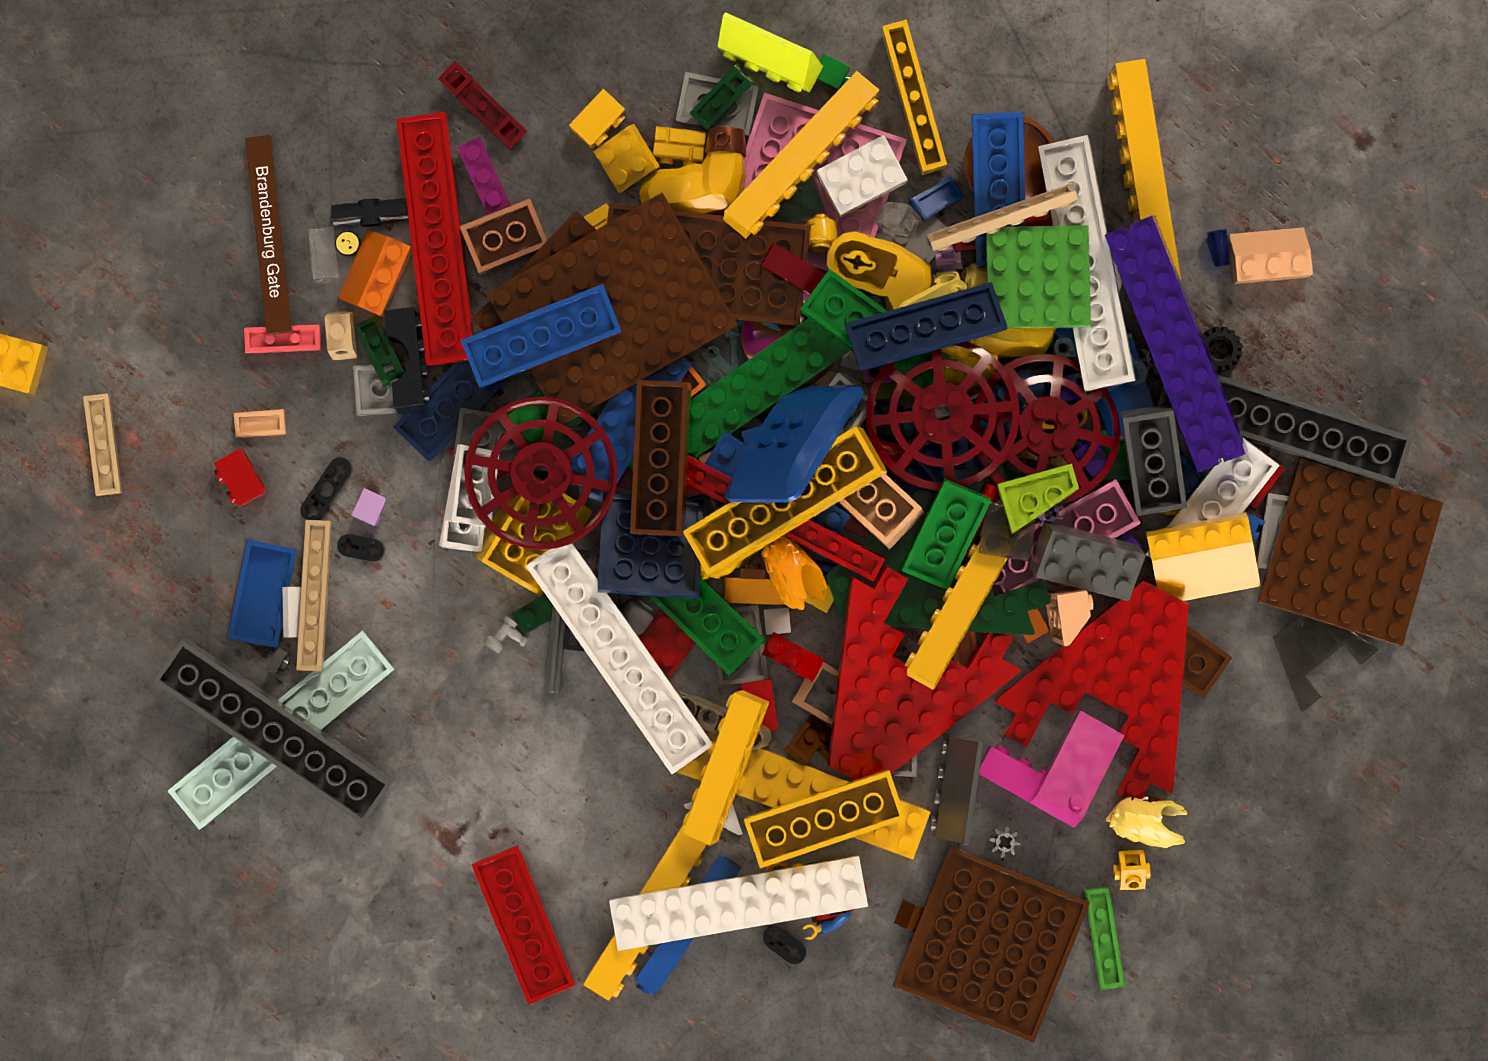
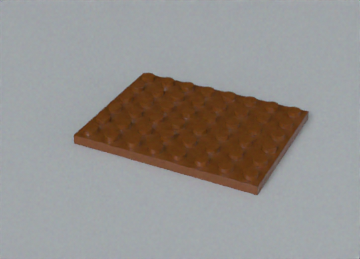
(656, 291)

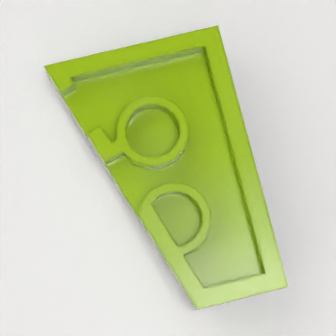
(1035, 494)

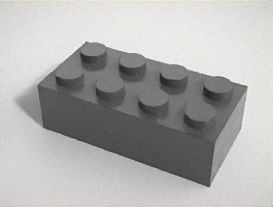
(1153, 459)
(1086, 560)

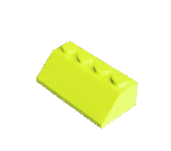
(768, 53)

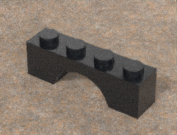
(409, 390)

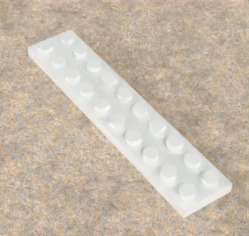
(1104, 346)
(620, 656)
(738, 903)

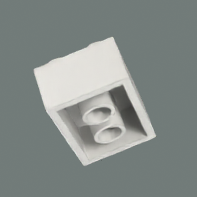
(861, 176)

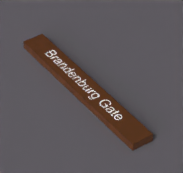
(269, 235)

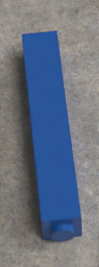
(669, 953)

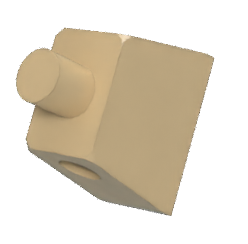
(341, 335)

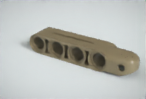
(701, 713)

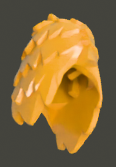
(793, 572)

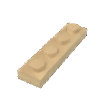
(102, 444)

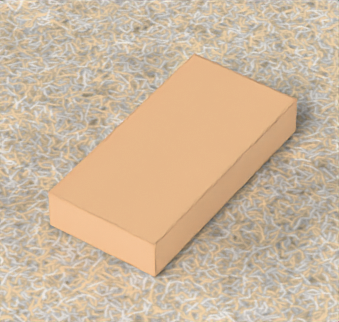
(260, 423)

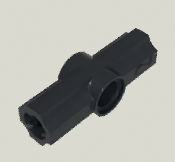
(369, 212)

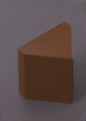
(908, 915)

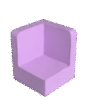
(369, 507)

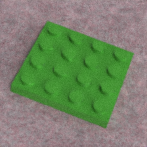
(1041, 275)

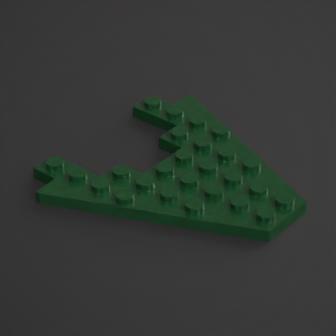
(920, 599)

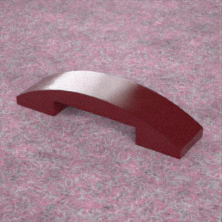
(482, 105)
(792, 269)

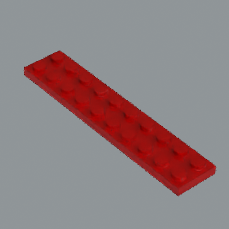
(436, 236)

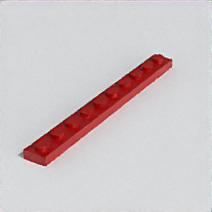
(808, 534)

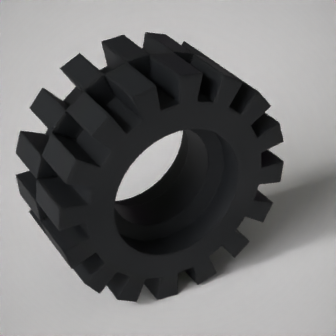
(1232, 342)

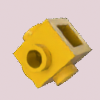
(1131, 870)

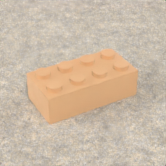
(883, 509)

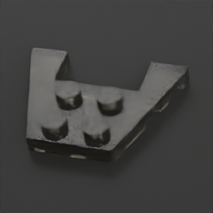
(1309, 643)

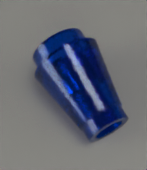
(1219, 246)

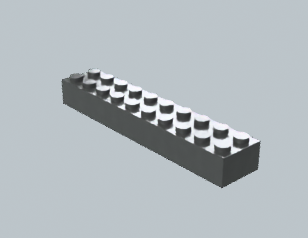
(1314, 432)
(273, 730)

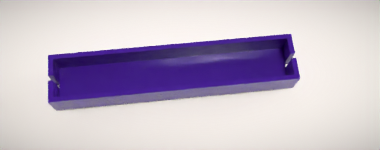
(1176, 343)

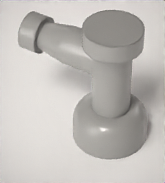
(506, 628)

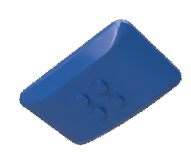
(792, 443)

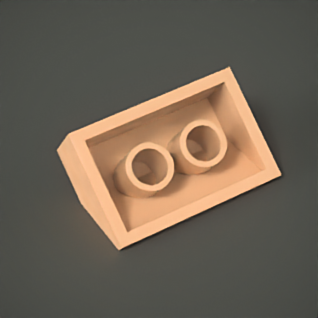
(1270, 256)
(1067, 613)

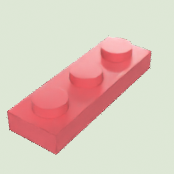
(302, 339)

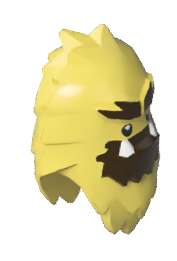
(1142, 818)

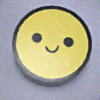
(347, 243)

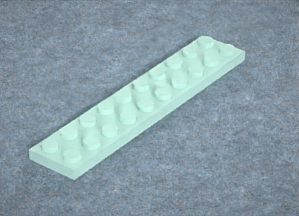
(316, 698)

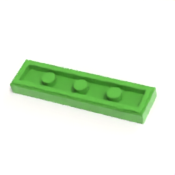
(1104, 938)

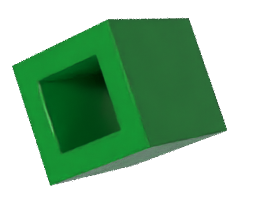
(833, 74)

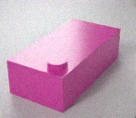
(1077, 769)

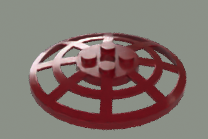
(1060, 415)
(943, 431)
(537, 490)

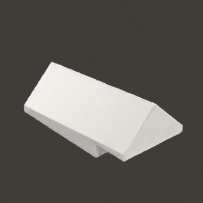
(461, 525)

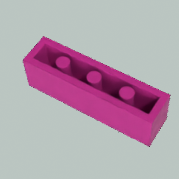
(1010, 773)

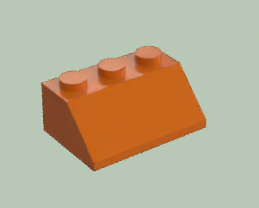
(375, 273)

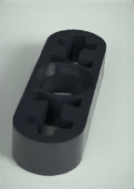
(316, 489)

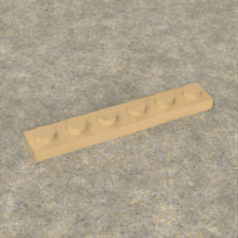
(1011, 214)
(314, 595)

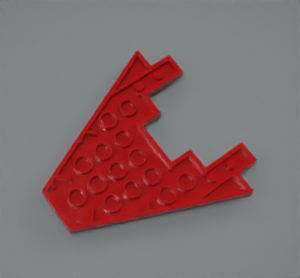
(1128, 661)
(880, 710)

